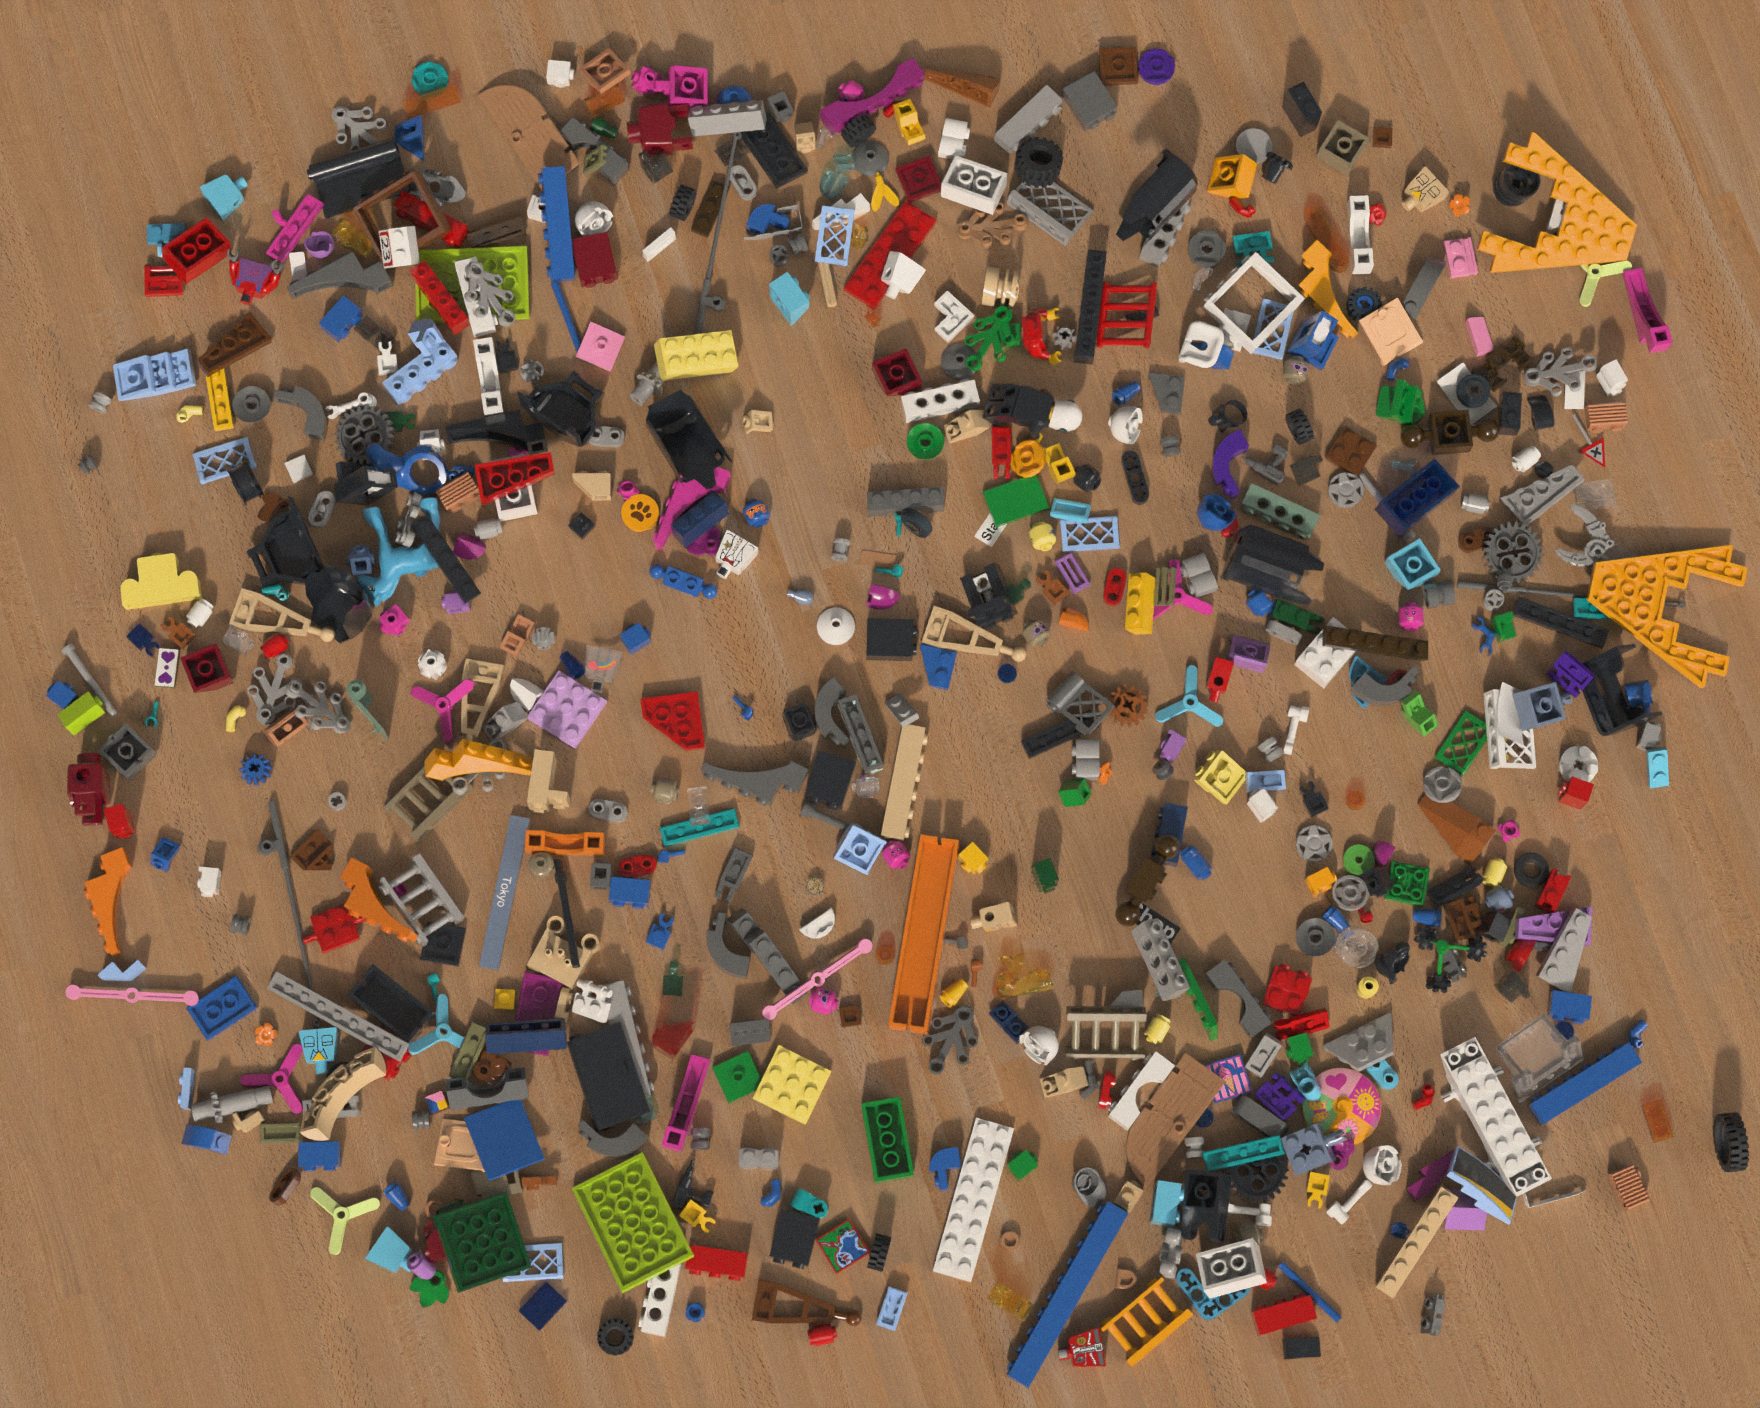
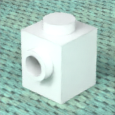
(559, 73)

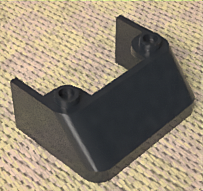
(1606, 697)

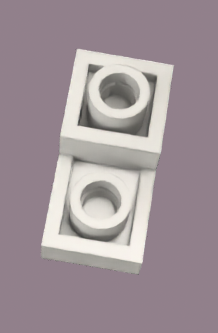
(1575, 400)

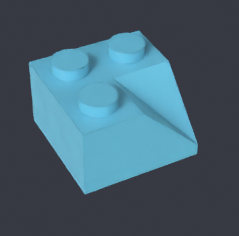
(789, 297)
(1412, 565)
(1164, 1203)

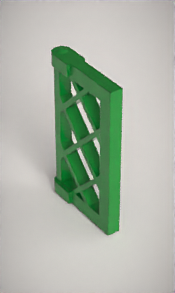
(1448, 743)

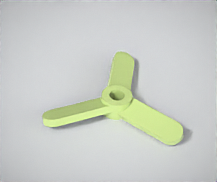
(1592, 279)
(334, 1209)

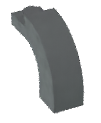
(1423, 285)
(316, 419)
(1382, 695)
(824, 704)
(728, 962)
(613, 1147)

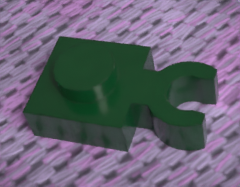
(400, 421)

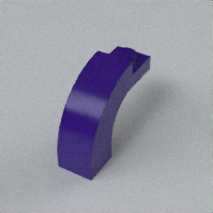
(1228, 449)

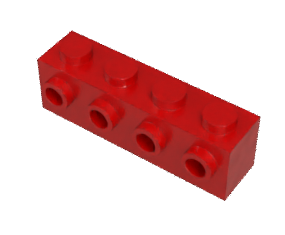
(419, 214)

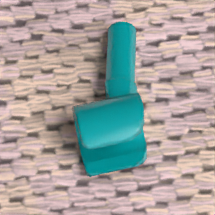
(898, 522)
(896, 572)
(153, 715)
(432, 980)

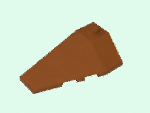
(969, 85)
(1459, 828)

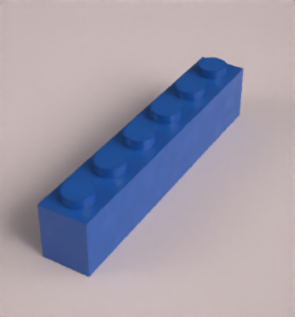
(557, 224)
(1585, 1083)

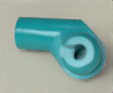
(277, 590)

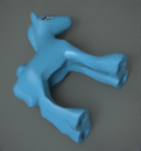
(397, 560)

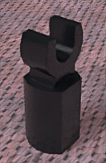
(1141, 315)

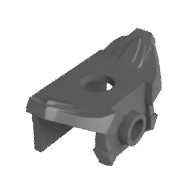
(449, 190)

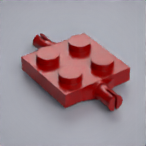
(333, 929)

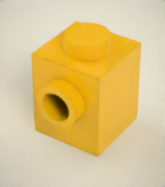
(973, 859)

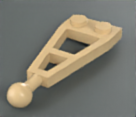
(246, 607)
(937, 626)
(480, 672)

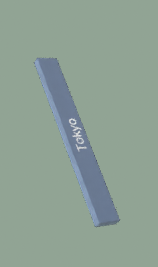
(504, 893)

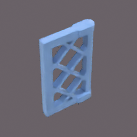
(820, 243)
(1269, 352)
(212, 451)
(1100, 545)
(542, 1248)

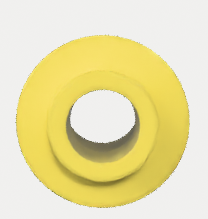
(1494, 872)
(1363, 991)
(1157, 1029)

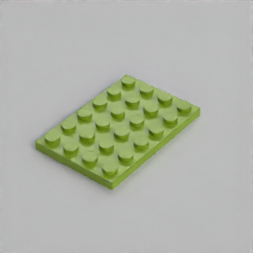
(508, 262)
(632, 1222)

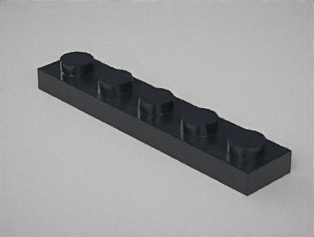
(445, 559)
(1560, 622)

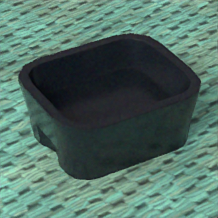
(799, 722)

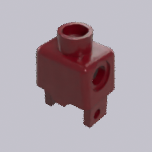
(655, 129)
(88, 787)

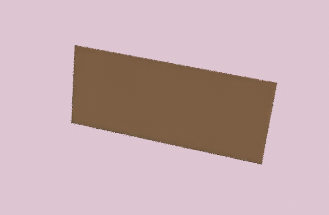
(877, 559)

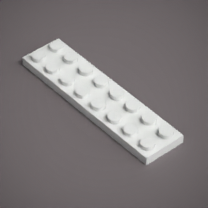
(973, 1200)

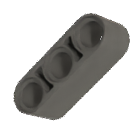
(1259, 1118)

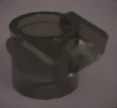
(655, 167)
(1306, 469)
(1512, 986)

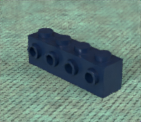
(526, 1036)

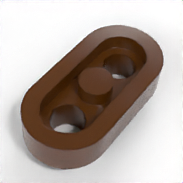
(1477, 540)
(285, 1186)

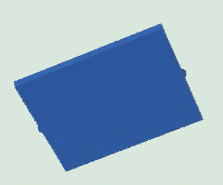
(504, 1138)

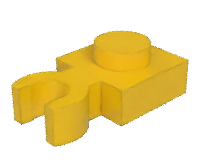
(1318, 1186)
(695, 1214)

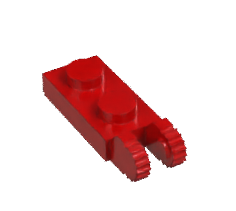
(1001, 450)
(1302, 1023)

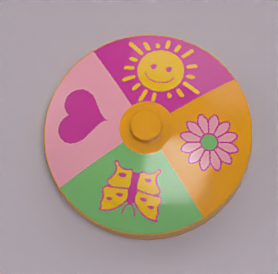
(1346, 1103)

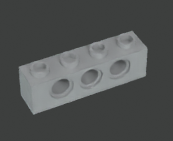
(1156, 255)
(1160, 959)

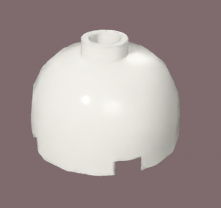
(593, 218)
(1125, 424)
(1040, 1043)
(1382, 1165)

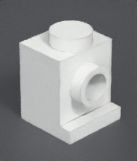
(533, 209)
(209, 881)

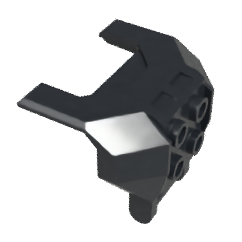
(565, 409)
(287, 549)

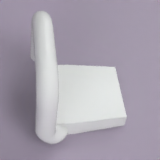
(1205, 332)

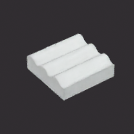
(298, 468)

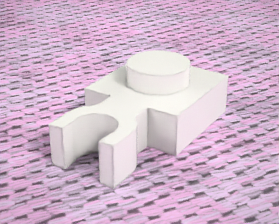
(386, 363)

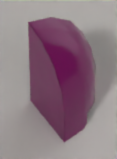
(468, 547)
(881, 597)
(1382, 852)

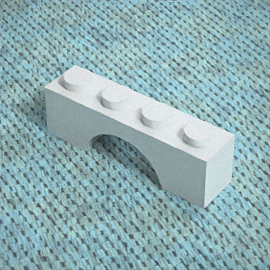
(1358, 225)
(488, 376)
(1126, 1110)

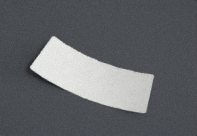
(1449, 385)
(1507, 716)

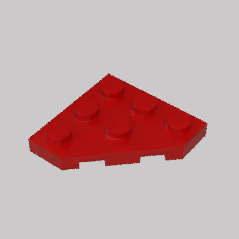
(676, 718)

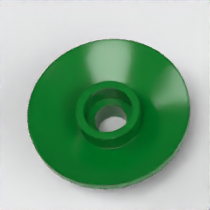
(928, 433)

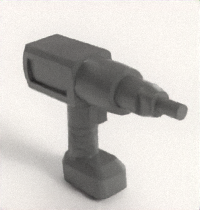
(1269, 471)

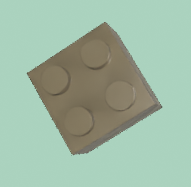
(1343, 148)

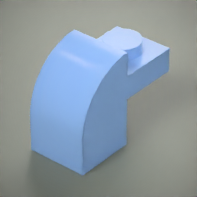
(425, 335)

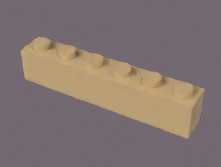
(903, 783)
(1416, 1241)

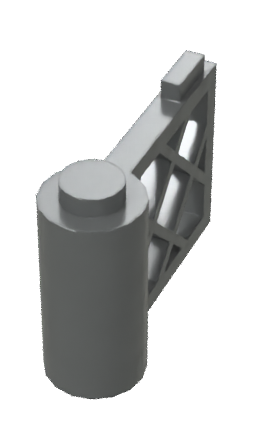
(1068, 692)

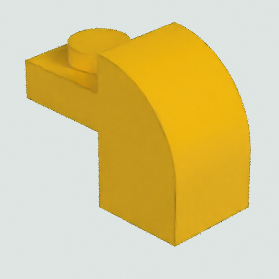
(908, 122)
(1059, 465)

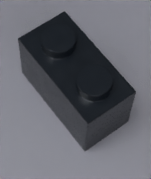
(1509, 413)

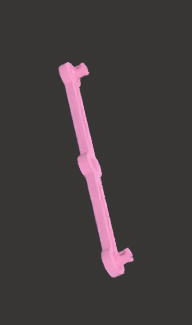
(74, 992)
(770, 1011)

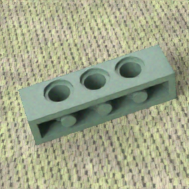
(1274, 502)

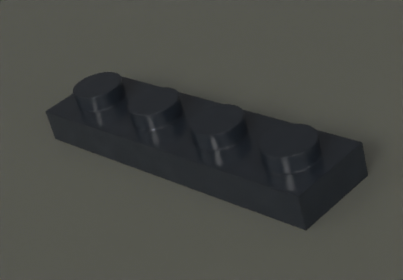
(1054, 736)

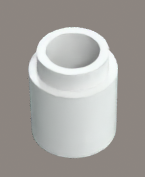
(1526, 458)
(199, 613)

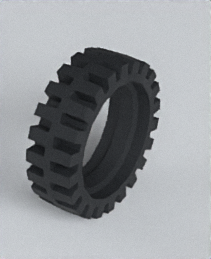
(1731, 1142)

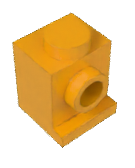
(1320, 881)

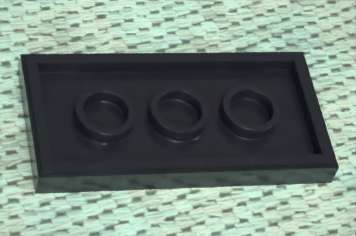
(774, 153)

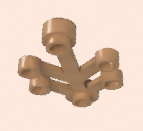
(1019, 223)

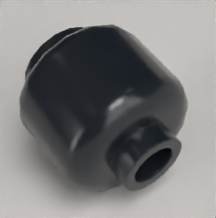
(1087, 478)

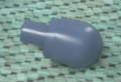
(801, 596)

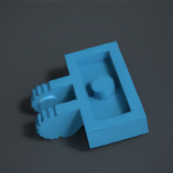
(163, 233)

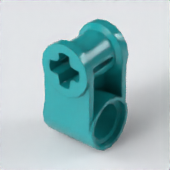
(805, 1203)

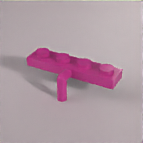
(293, 228)

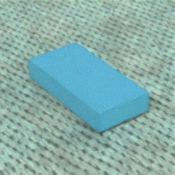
(1070, 510)

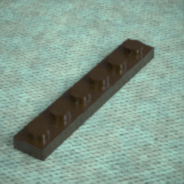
(1375, 643)

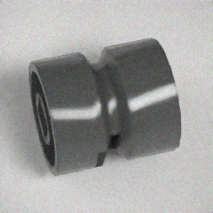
(1434, 594)

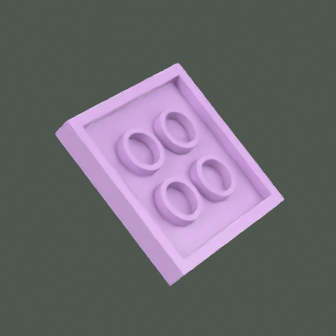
(567, 709)

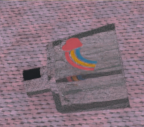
(602, 666)

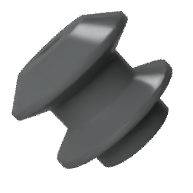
(87, 464)
(1163, 769)

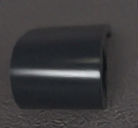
(1542, 414)
(1301, 1347)

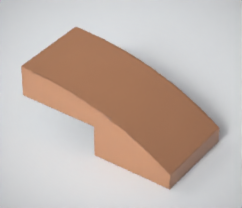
(518, 635)

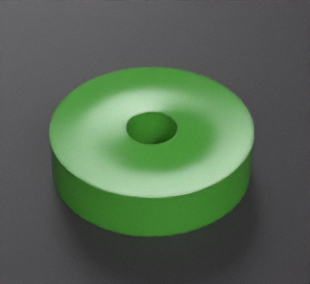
(1362, 852)

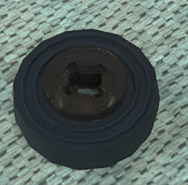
(1468, 396)
(916, 523)

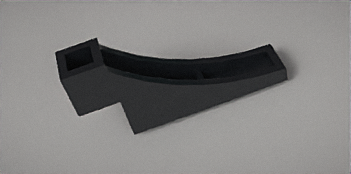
(501, 428)

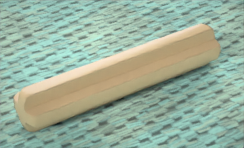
(827, 283)

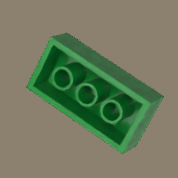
(887, 1140)

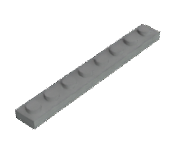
(338, 1016)

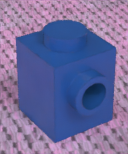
(635, 637)
(61, 694)

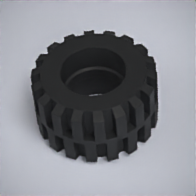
(1038, 174)

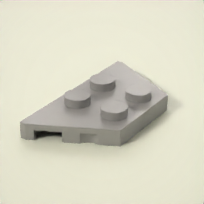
(1365, 1044)

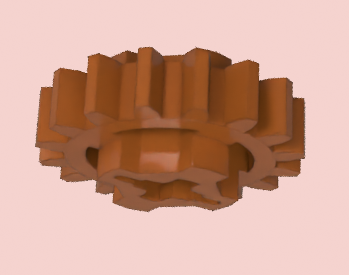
(1134, 701)

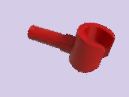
(1365, 917)

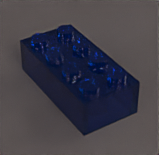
(1417, 497)

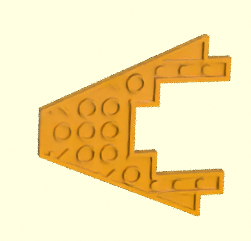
(1589, 229)
(1635, 594)

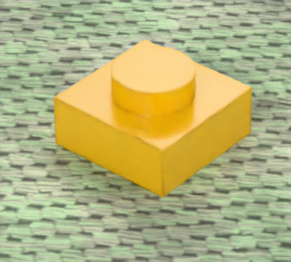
(504, 999)

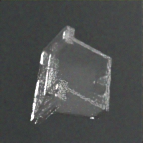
(1538, 1056)

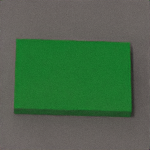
(1015, 500)

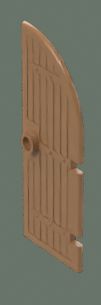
(521, 121)
(1174, 1112)

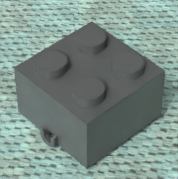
(127, 752)

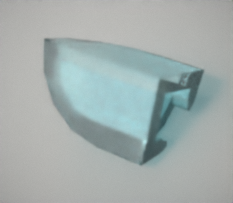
(833, 184)

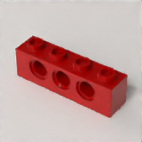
(439, 297)

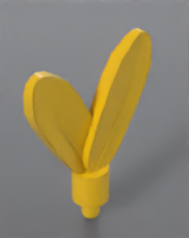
(880, 191)

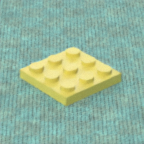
(791, 1084)

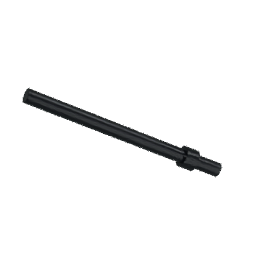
(560, 879)

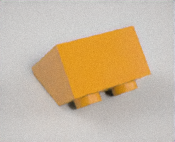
(1232, 176)

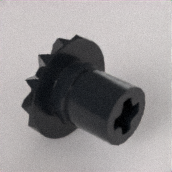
(1275, 167)

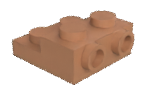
(604, 71)

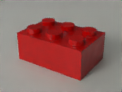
(196, 250)

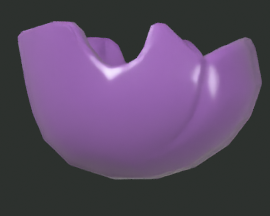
(319, 244)

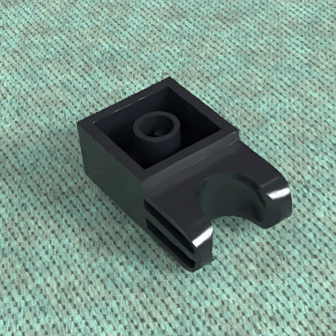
(1204, 1207)

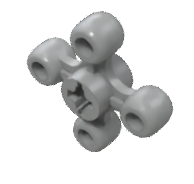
(1171, 1253)

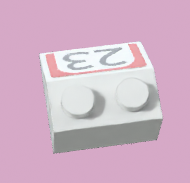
(399, 247)

